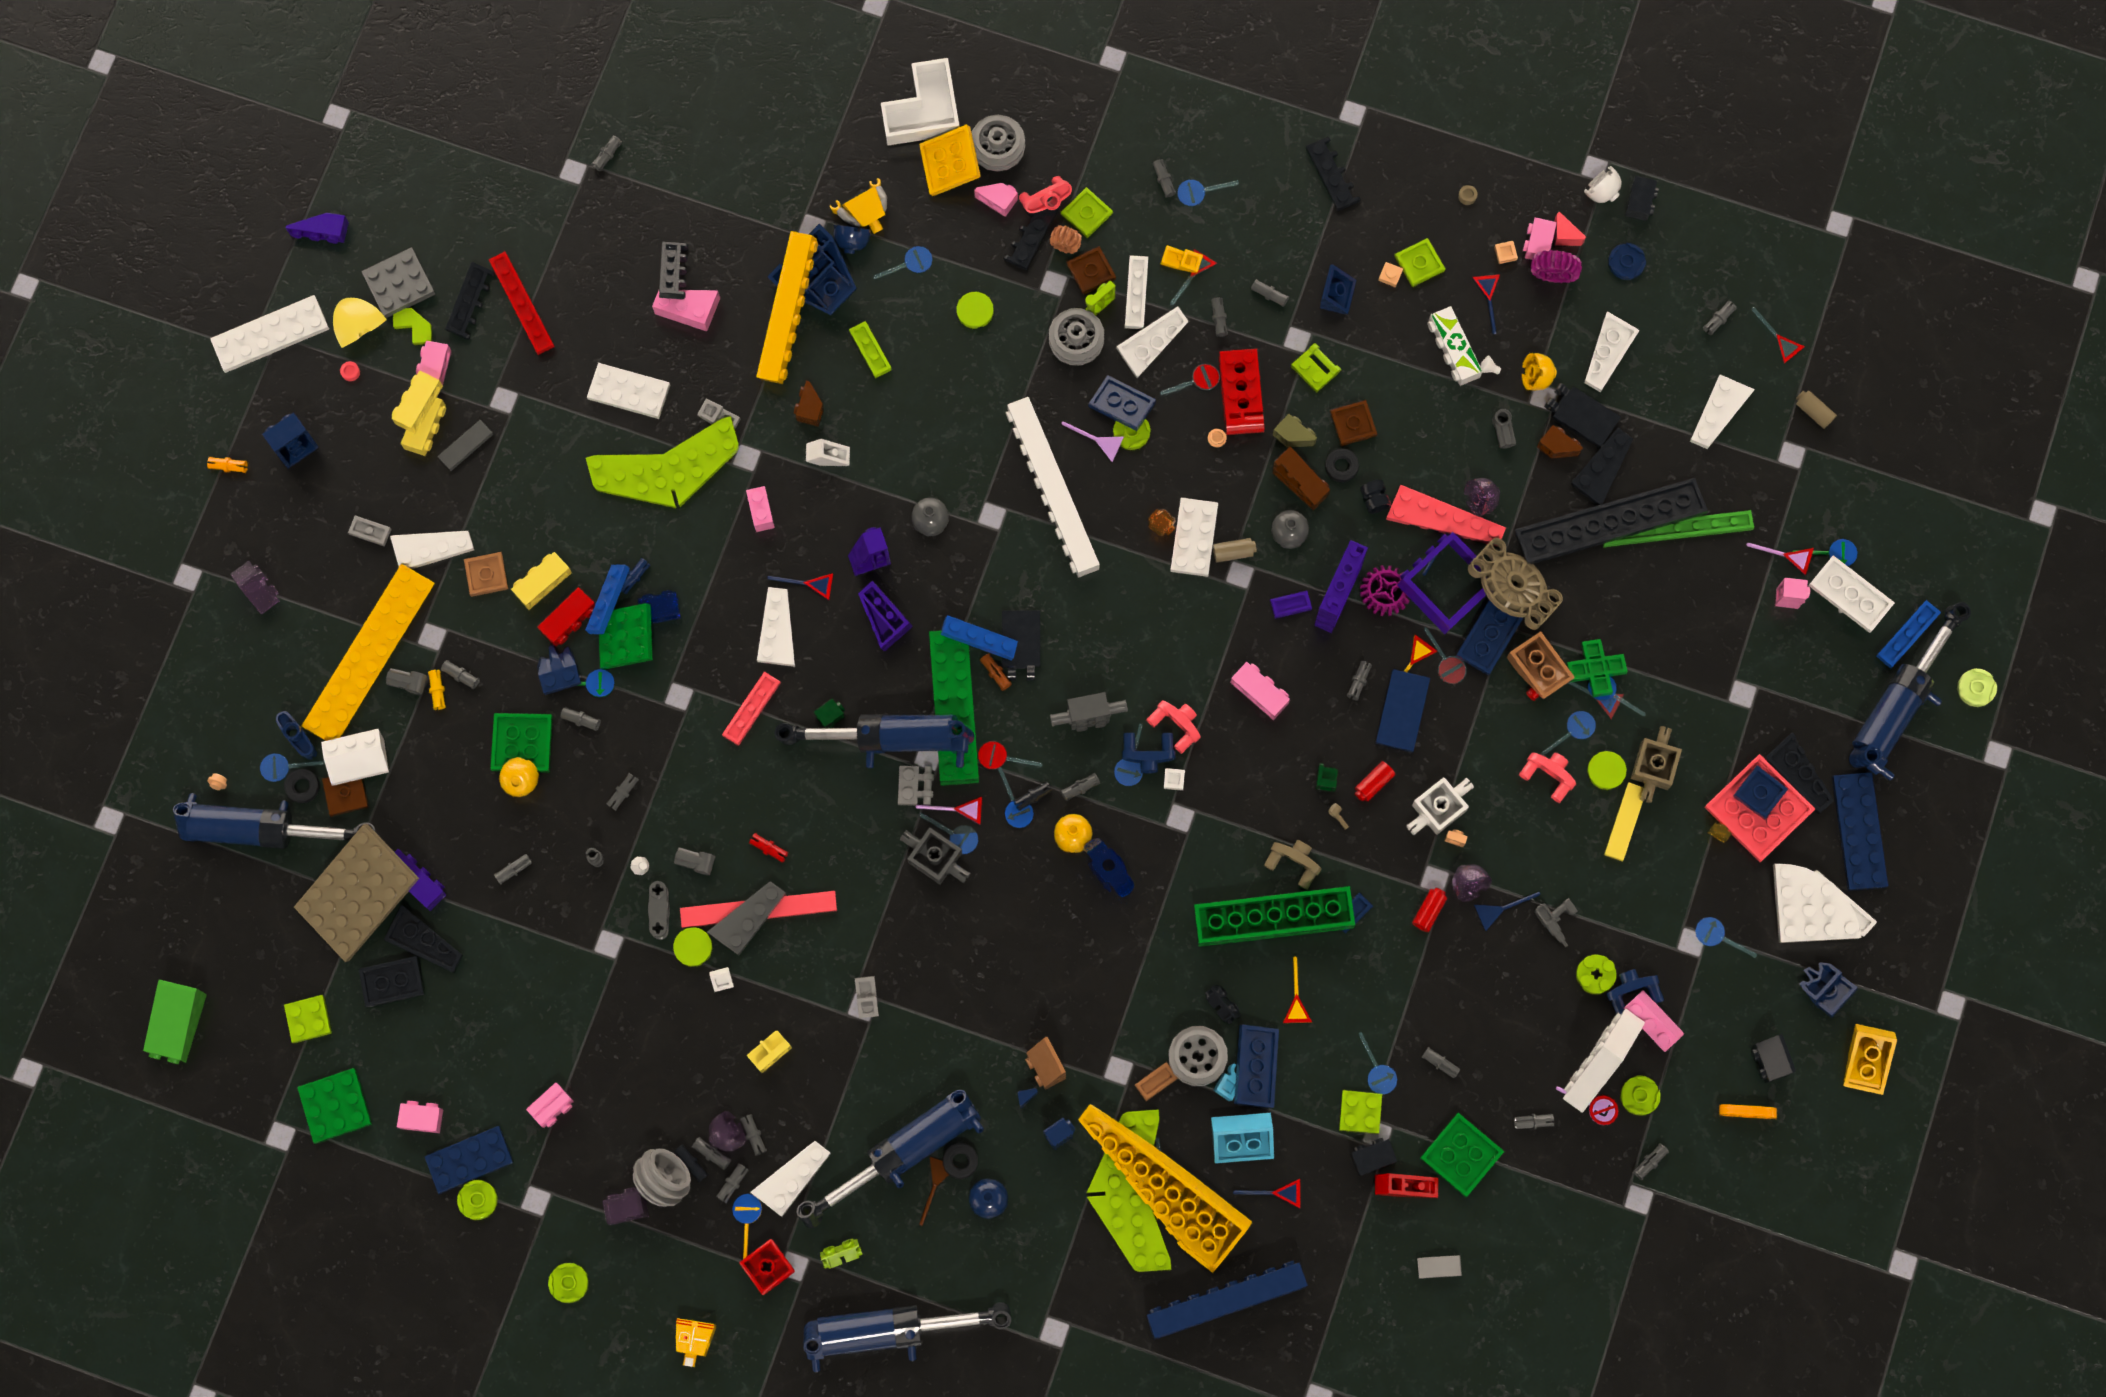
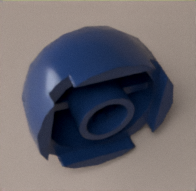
(851, 238)
(988, 1198)

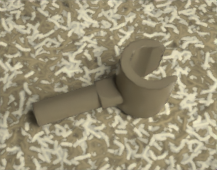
(1334, 811)

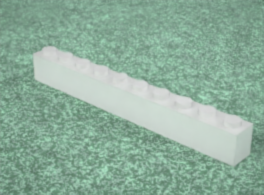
(1053, 487)

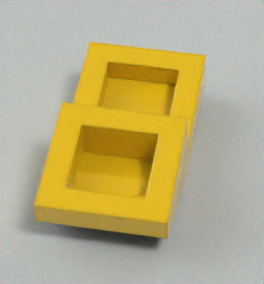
(1181, 260)

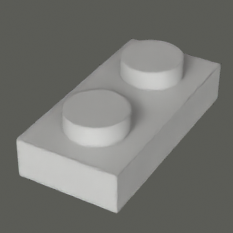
(369, 530)

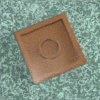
(486, 574)

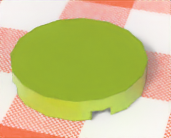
(975, 310)
(1132, 439)
(1606, 770)
(692, 947)
(1640, 1095)
(477, 1200)
(568, 1283)

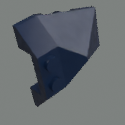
(829, 278)

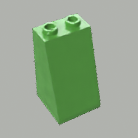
(173, 1021)

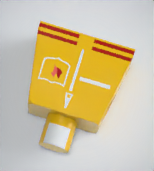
(693, 1339)

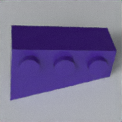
(869, 552)
(884, 616)
(424, 890)

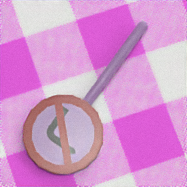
(1602, 1109)

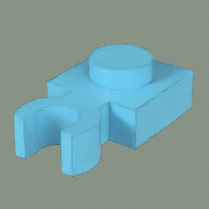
(1226, 1084)

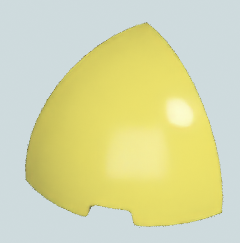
(355, 318)

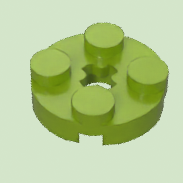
(1605, 967)

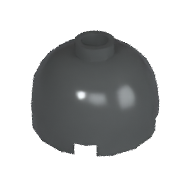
(930, 516)
(1290, 529)

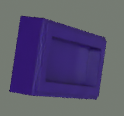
(1291, 604)

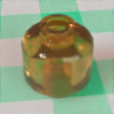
(1161, 522)

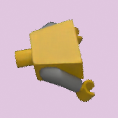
(864, 208)

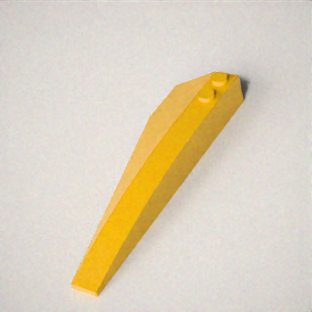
(1188, 1208)

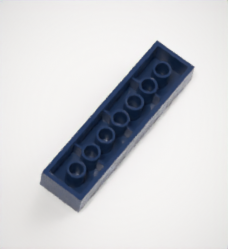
(1226, 1301)

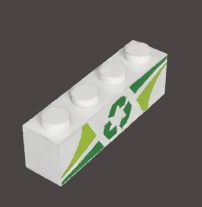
(1455, 346)

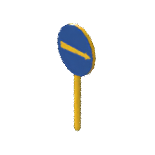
(747, 1210)

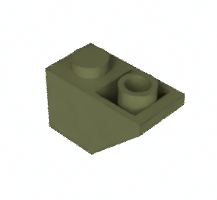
(1293, 433)

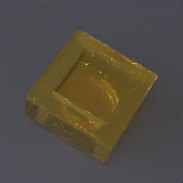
(1720, 832)

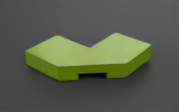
(411, 319)

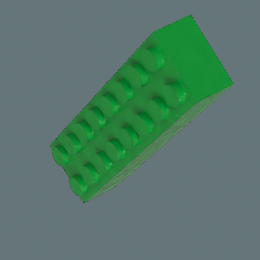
(954, 697)
(1274, 916)

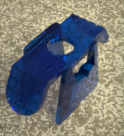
(1117, 877)

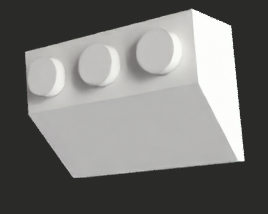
(355, 757)

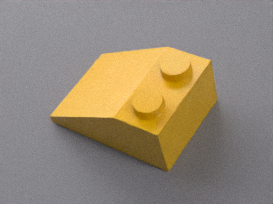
(1869, 1059)

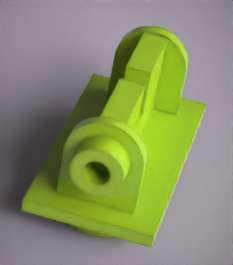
(848, 1249)

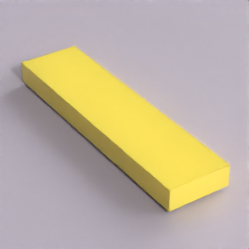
(1624, 822)

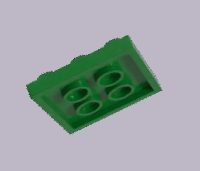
(627, 637)
(522, 737)
(334, 1105)
(1462, 1155)

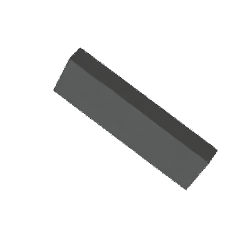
(465, 445)

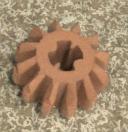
(1065, 239)

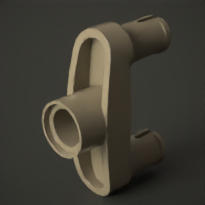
(1298, 854)

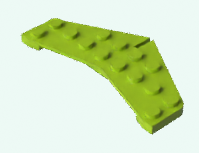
(658, 475)
(1124, 1211)

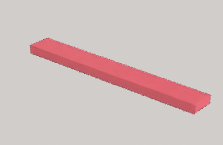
(788, 906)

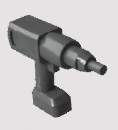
(1550, 919)

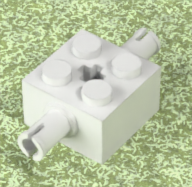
(1440, 794)

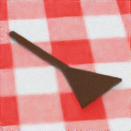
(938, 1175)

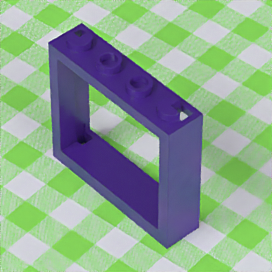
(1341, 586)
(1422, 600)

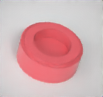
(350, 371)

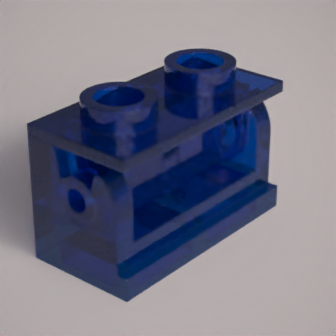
(663, 606)

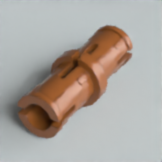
(1001, 680)

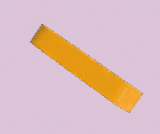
(1747, 1111)

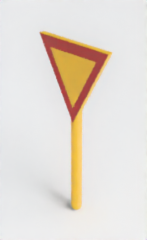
(1419, 651)
(1296, 1012)

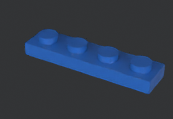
(607, 599)
(1908, 634)
(979, 637)

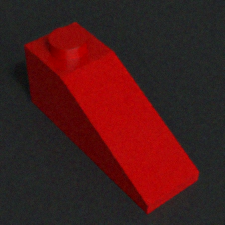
(1406, 1185)

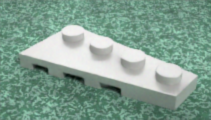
(776, 631)

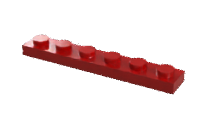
(521, 303)

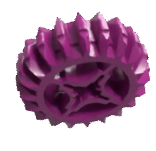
(1556, 266)
(1382, 583)

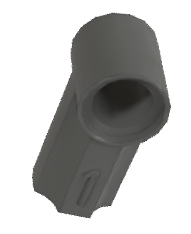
(1504, 430)
(411, 682)
(699, 862)

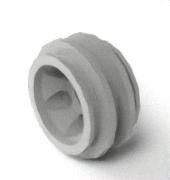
(998, 127)
(1077, 321)
(1213, 1042)
(661, 1177)

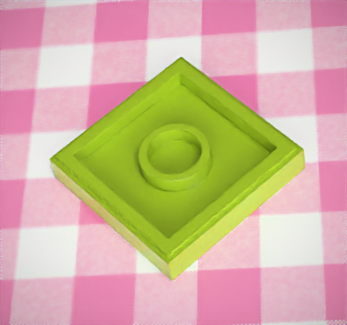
(1086, 212)
(1419, 262)

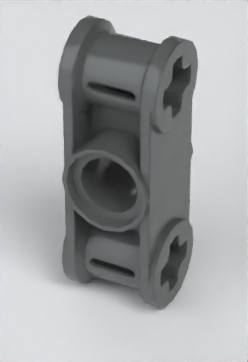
(658, 910)

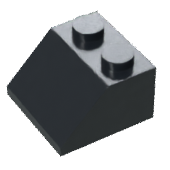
(1773, 1059)

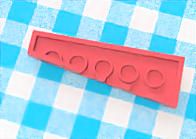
(1429, 513)

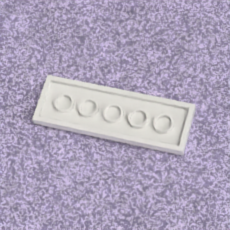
(269, 333)

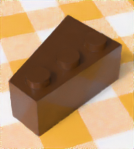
(1300, 478)

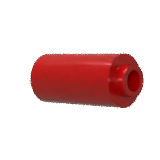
(1374, 781)
(1430, 909)

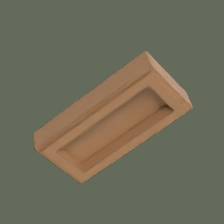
(1156, 1081)

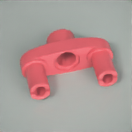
(1059, 190)
(1182, 718)
(1553, 767)

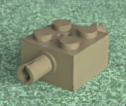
(1667, 761)

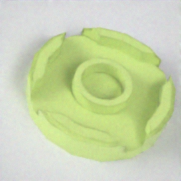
(1977, 687)

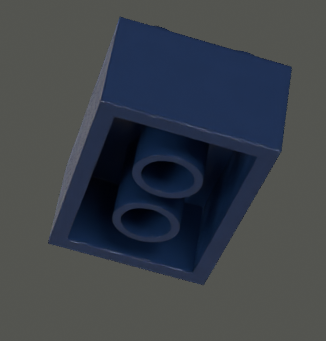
(290, 440)

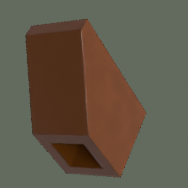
(810, 406)
(1558, 444)

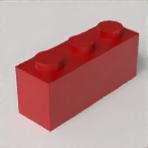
(567, 617)

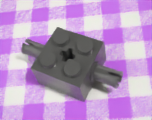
(1088, 712)
(932, 844)

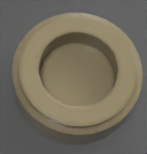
(1467, 195)

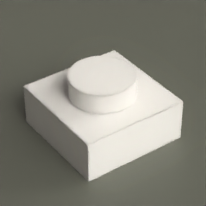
(1174, 779)
(721, 979)

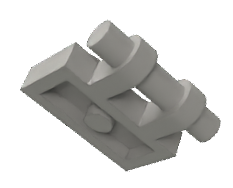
(908, 785)

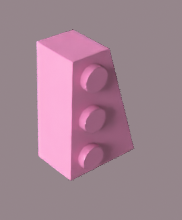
(694, 310)

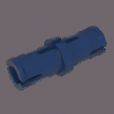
(634, 575)

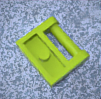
(1103, 297)
(1311, 372)

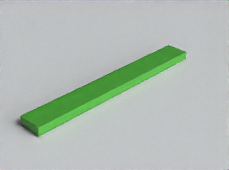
(1693, 527)

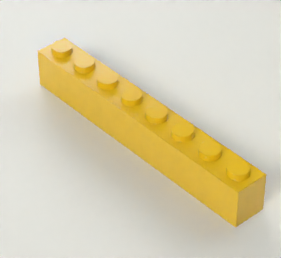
(787, 307)

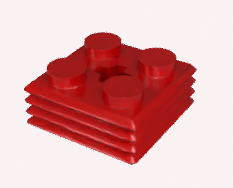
(779, 1271)

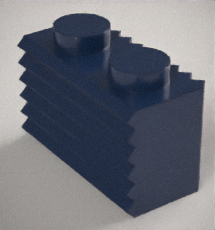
(1059, 1133)

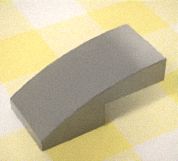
(714, 412)
(866, 997)
(1439, 1266)

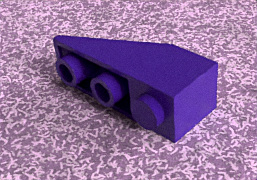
(324, 227)

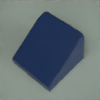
(1026, 1095)

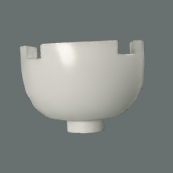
(1604, 186)

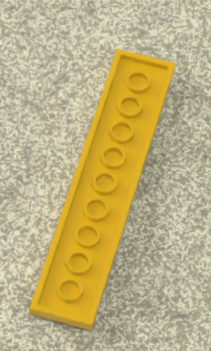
(368, 654)

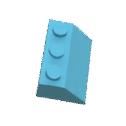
(1242, 1137)

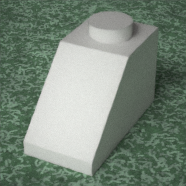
(827, 453)

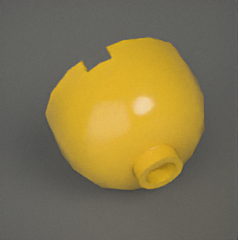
(1538, 372)
(518, 777)
(1072, 833)

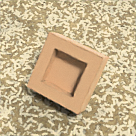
(1505, 252)
(1390, 274)
(1456, 837)

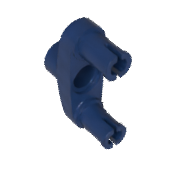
(300, 740)
(1148, 759)
(1631, 982)

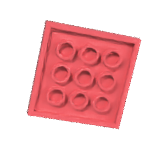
(1752, 831)

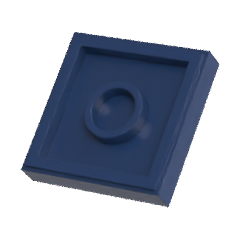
(1760, 792)

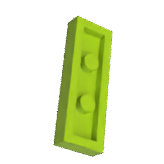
(870, 349)

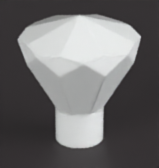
(1488, 365)
(639, 865)

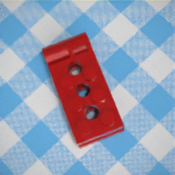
(1237, 419)

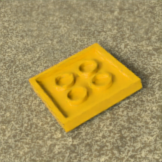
(949, 160)

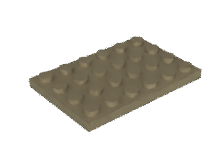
(356, 892)

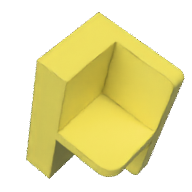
(769, 1051)

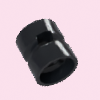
(1375, 496)

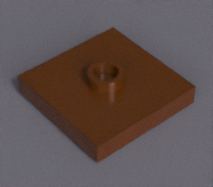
(1091, 270)
(1353, 423)
(345, 796)

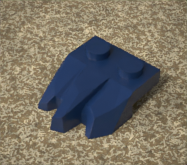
(558, 671)
(1828, 988)

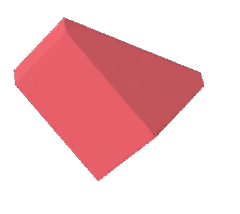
(1566, 233)

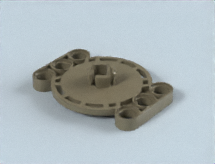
(1525, 596)

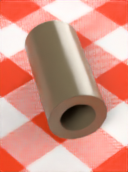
(1815, 408)
(1234, 550)

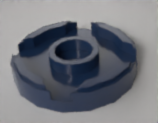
(1627, 261)

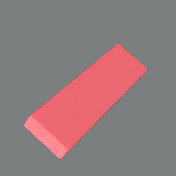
(751, 708)

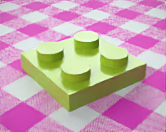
(307, 1019)
(1360, 1112)

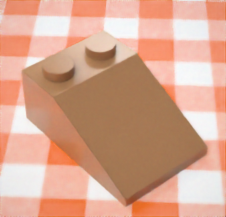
(1540, 665)
(1046, 1064)

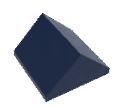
(1337, 291)

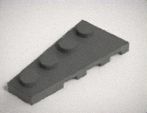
(743, 923)

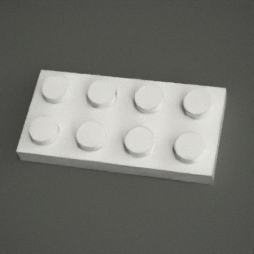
(628, 390)
(1194, 537)
(1851, 594)

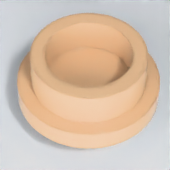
(1217, 437)
(217, 782)

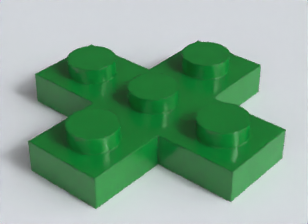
(1597, 668)

